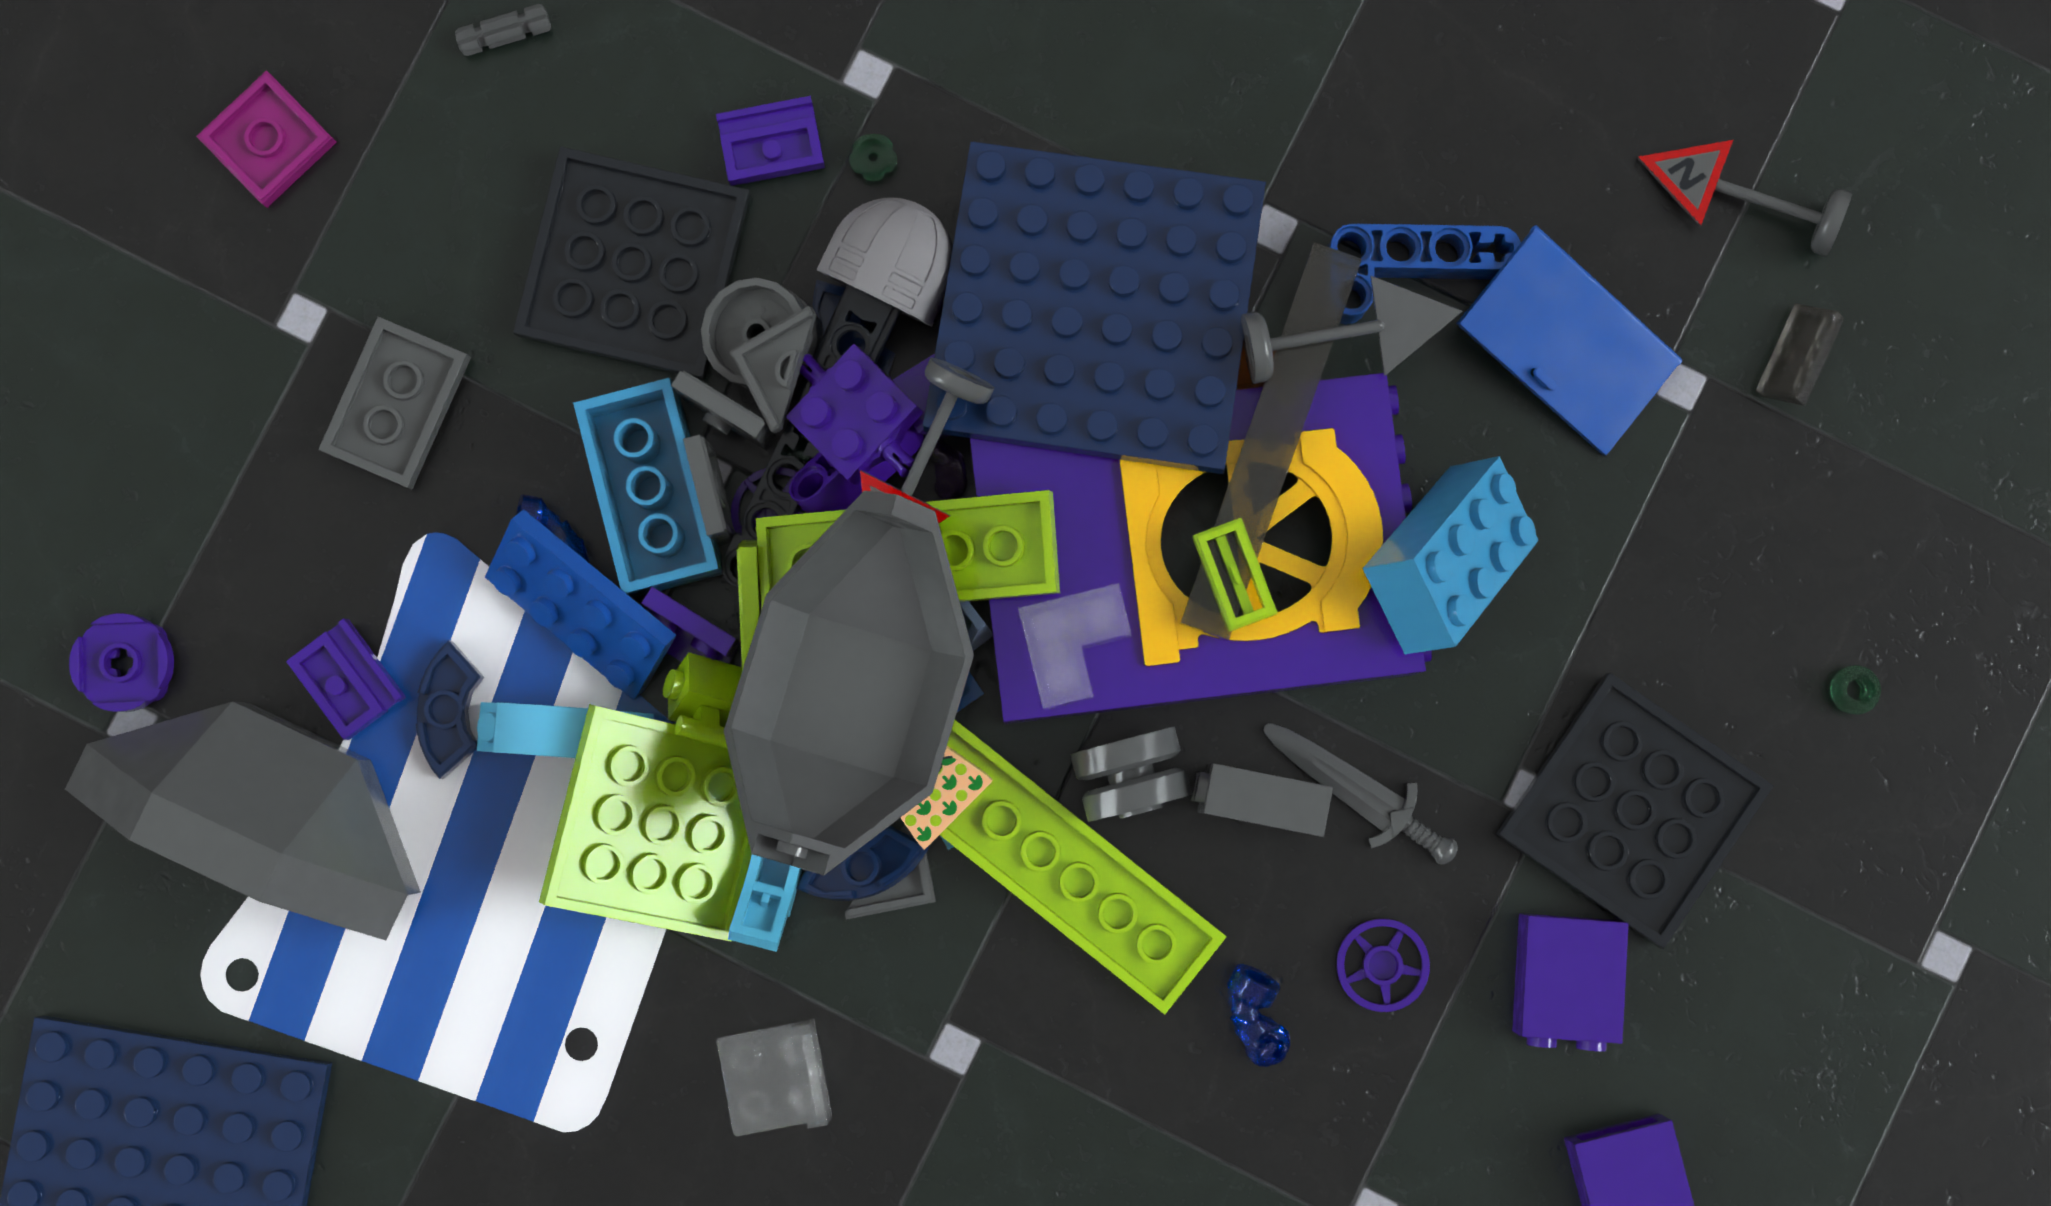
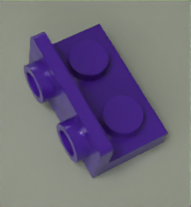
(692, 631)

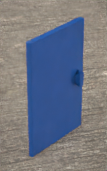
(1576, 337)

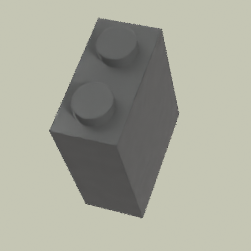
(1262, 799)

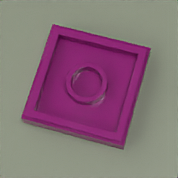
(266, 139)

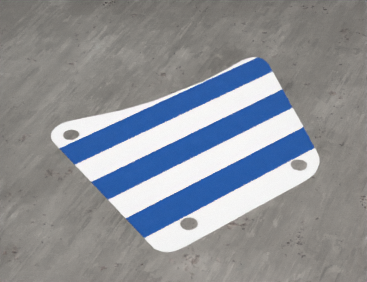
(475, 968)

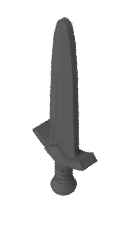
(1362, 793)

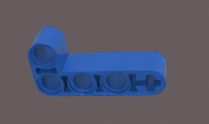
(1422, 260)

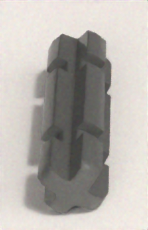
(503, 29)

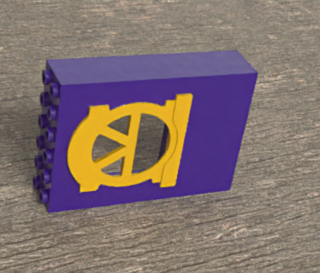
(1111, 534)

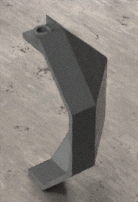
(849, 686)
(256, 812)

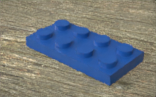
(579, 605)

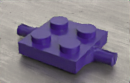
(855, 414)

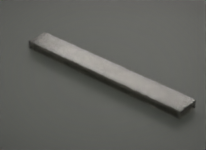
(1275, 427)

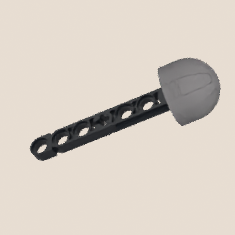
(892, 263)

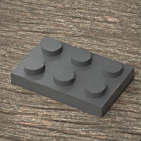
(394, 403)

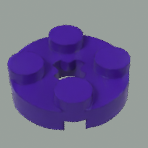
(102, 642)

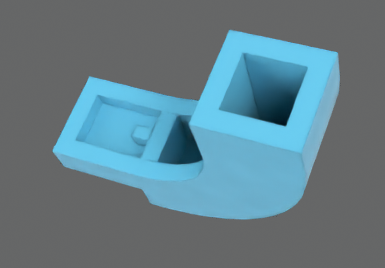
(532, 729)
(764, 903)

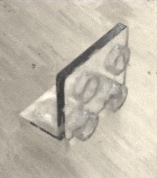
(774, 1078)

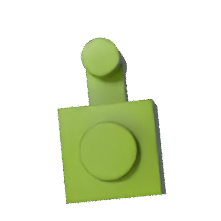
(701, 697)

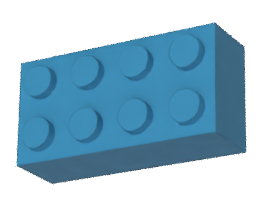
(646, 488)
(1451, 555)

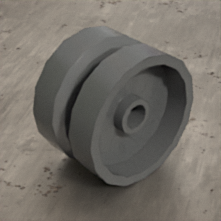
(743, 313)
(1131, 775)

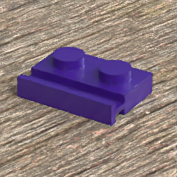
(770, 140)
(345, 679)

